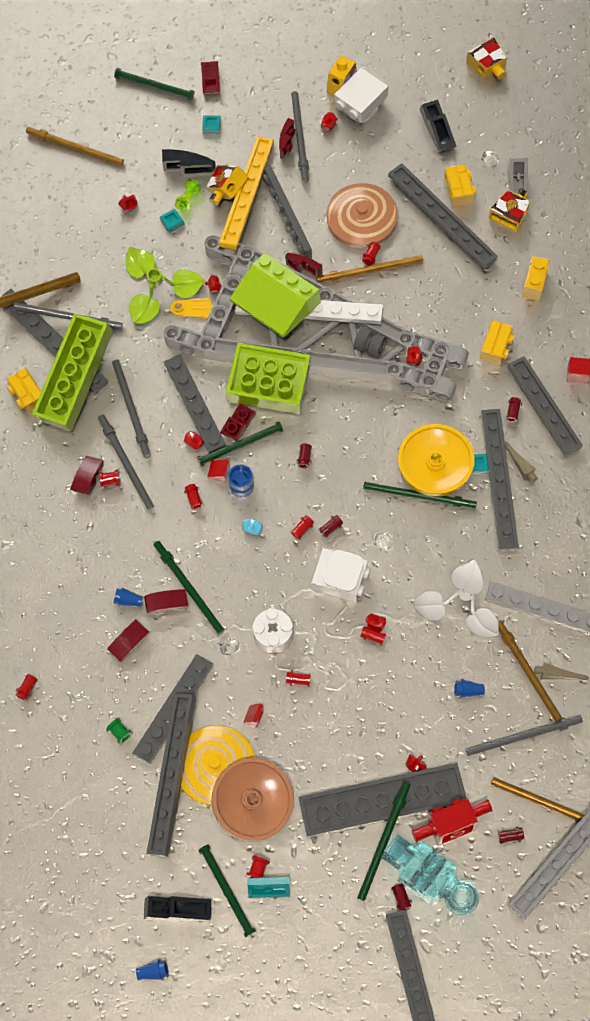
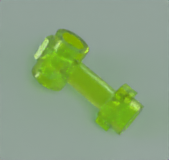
(192, 187)

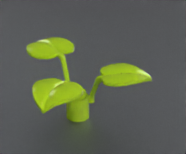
(142, 263)

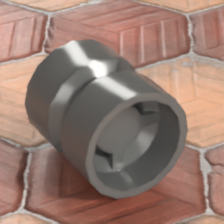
(370, 342)

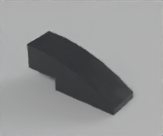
(437, 125)
(187, 162)
(177, 909)

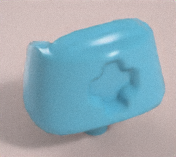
(252, 526)

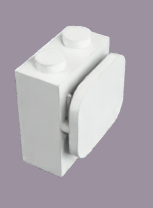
(361, 96)
(340, 574)

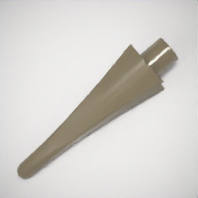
(524, 467)
(551, 672)

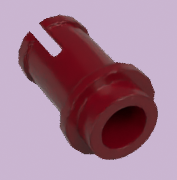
(513, 409)
(304, 456)
(334, 523)
(511, 835)
(401, 897)

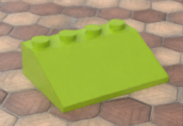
(275, 295)
(268, 378)

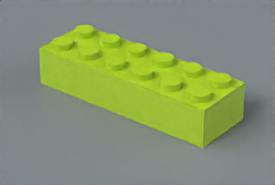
(72, 372)

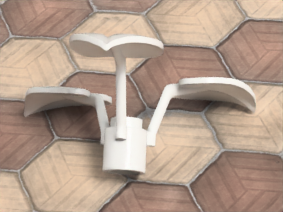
(470, 582)

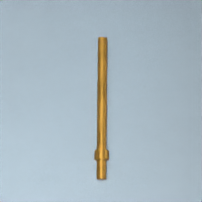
(44, 135)
(335, 275)
(509, 640)
(537, 799)

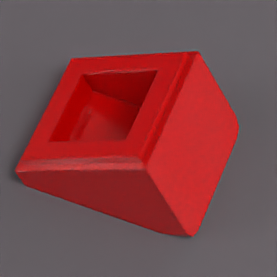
(219, 470)
(254, 715)

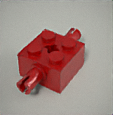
(452, 822)

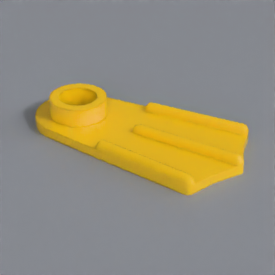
(192, 308)

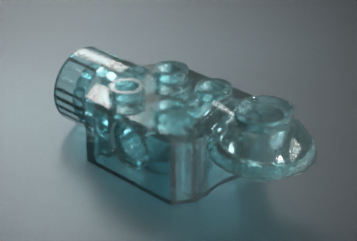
(430, 875)

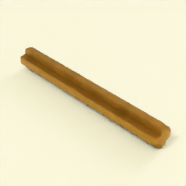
(39, 289)

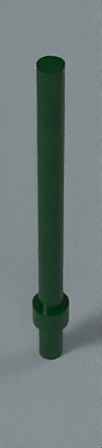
(456, 501)
(167, 558)
(399, 803)

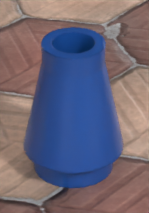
(127, 598)
(468, 689)
(153, 971)

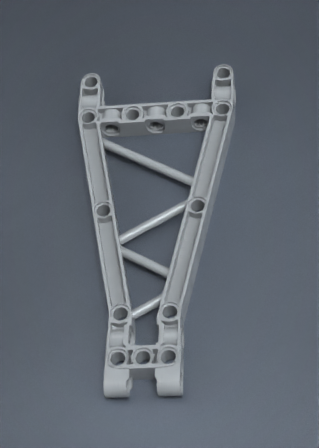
(322, 363)

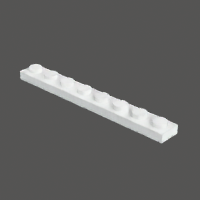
(342, 312)

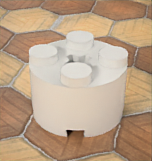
(273, 620)

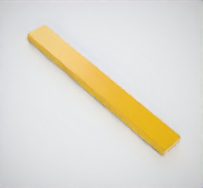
(245, 196)

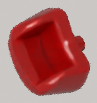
(328, 121)
(128, 203)
(213, 283)
(414, 356)
(193, 440)
(375, 622)
(415, 764)

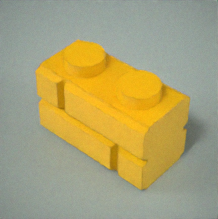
(459, 185)
(536, 278)
(496, 343)
(24, 389)

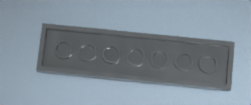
(373, 800)

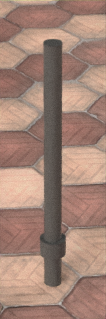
(303, 164)
(61, 314)
(109, 432)
(141, 438)
(562, 725)

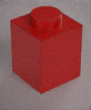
(578, 370)

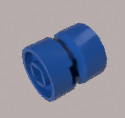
(241, 480)

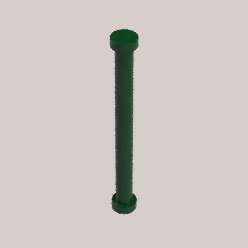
(155, 84)
(239, 444)
(205, 851)

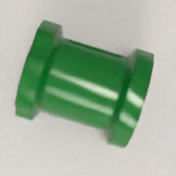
(119, 731)

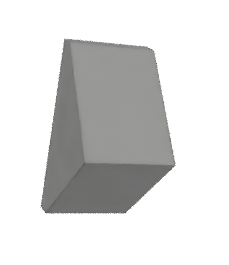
(518, 174)

